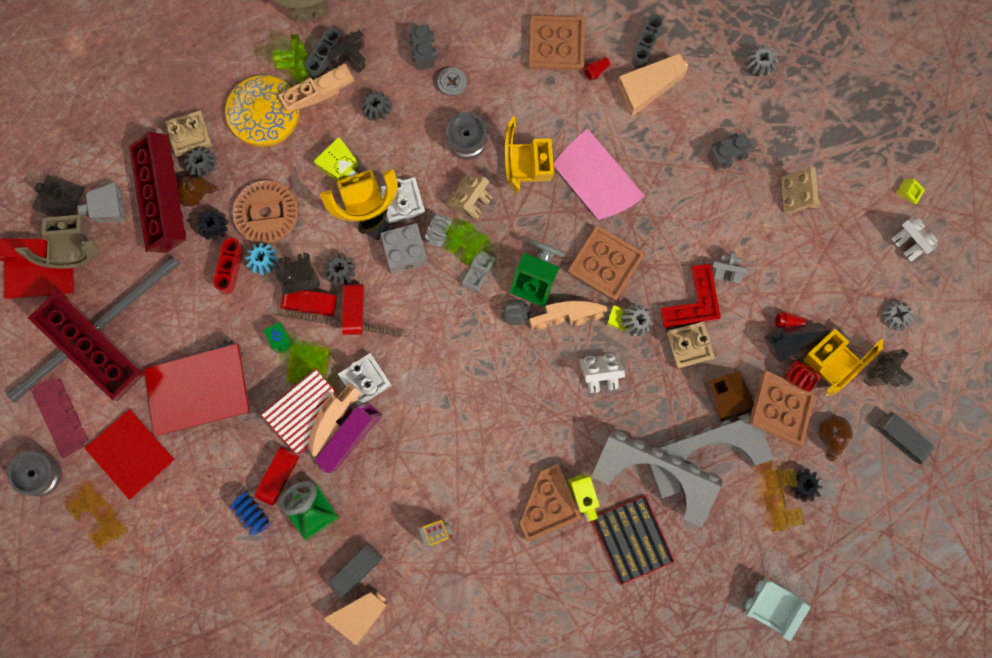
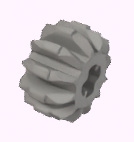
(767, 65)
(436, 231)
(636, 320)

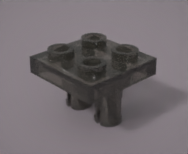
(349, 51)
(57, 197)
(295, 275)
(888, 370)

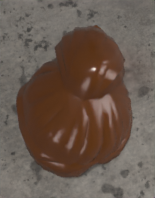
(193, 189)
(836, 435)

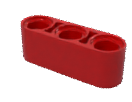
(8, 246)
(228, 257)
(309, 302)
(353, 309)
(276, 476)

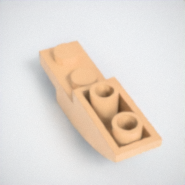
(316, 90)
(574, 311)
(326, 422)

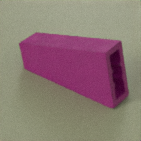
(348, 437)

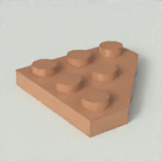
(549, 505)

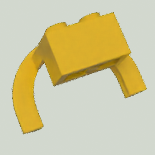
(527, 161)
(361, 196)
(836, 362)

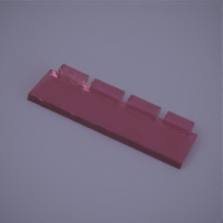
(58, 420)

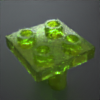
(292, 59)
(471, 240)
(304, 360)

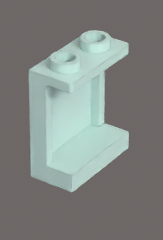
(777, 608)

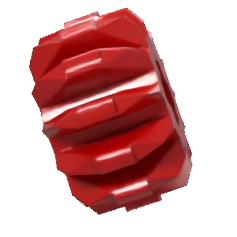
(802, 376)

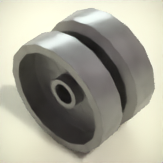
(466, 136)
(34, 474)

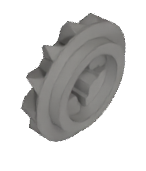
(453, 74)
(895, 322)

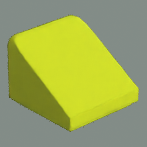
(910, 190)
(614, 318)

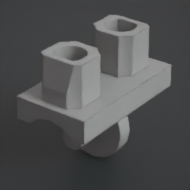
(720, 267)

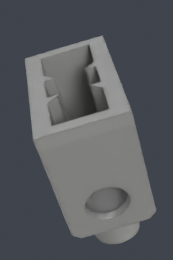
(104, 205)

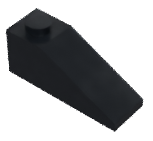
(792, 339)

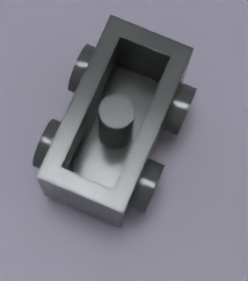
(422, 42)
(727, 152)

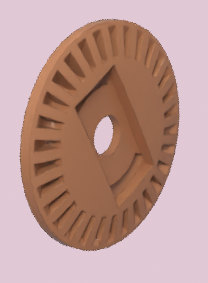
(261, 195)

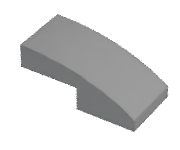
(478, 272)

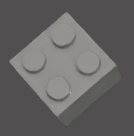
(404, 248)

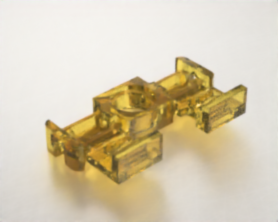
(781, 517)
(111, 525)

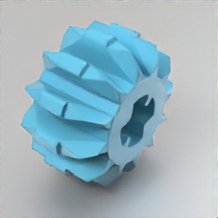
(254, 258)

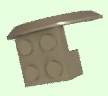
(305, 9)
(66, 243)

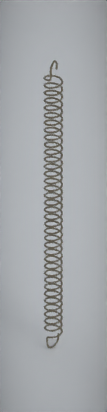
(337, 322)

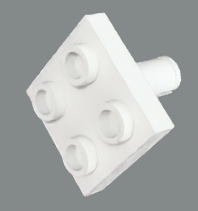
(407, 201)
(915, 229)
(602, 368)
(366, 377)

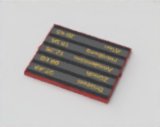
(633, 540)

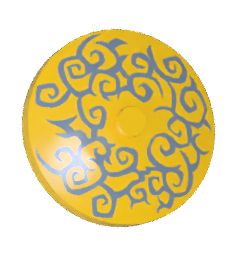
(258, 113)

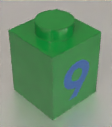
(278, 338)

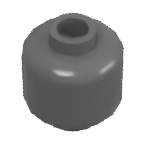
(515, 312)

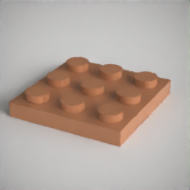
(557, 43)
(606, 263)
(781, 409)

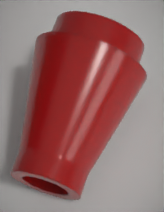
(595, 69)
(787, 319)

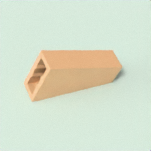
(651, 81)

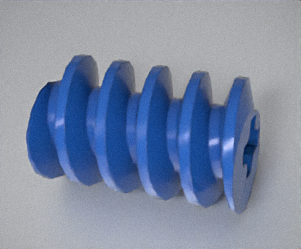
(250, 514)

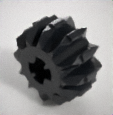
(207, 219)
(810, 492)

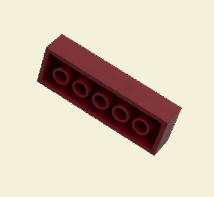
(157, 192)
(86, 345)

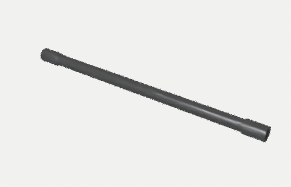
(163, 270)

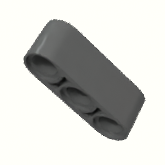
(648, 33)
(319, 60)
(905, 438)
(355, 571)

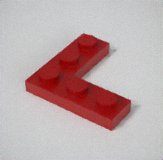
(707, 303)

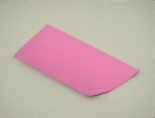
(597, 177)

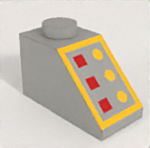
(435, 533)

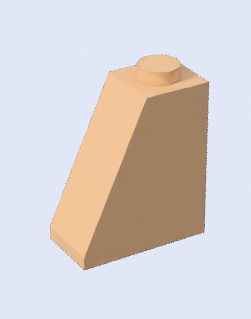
(358, 617)

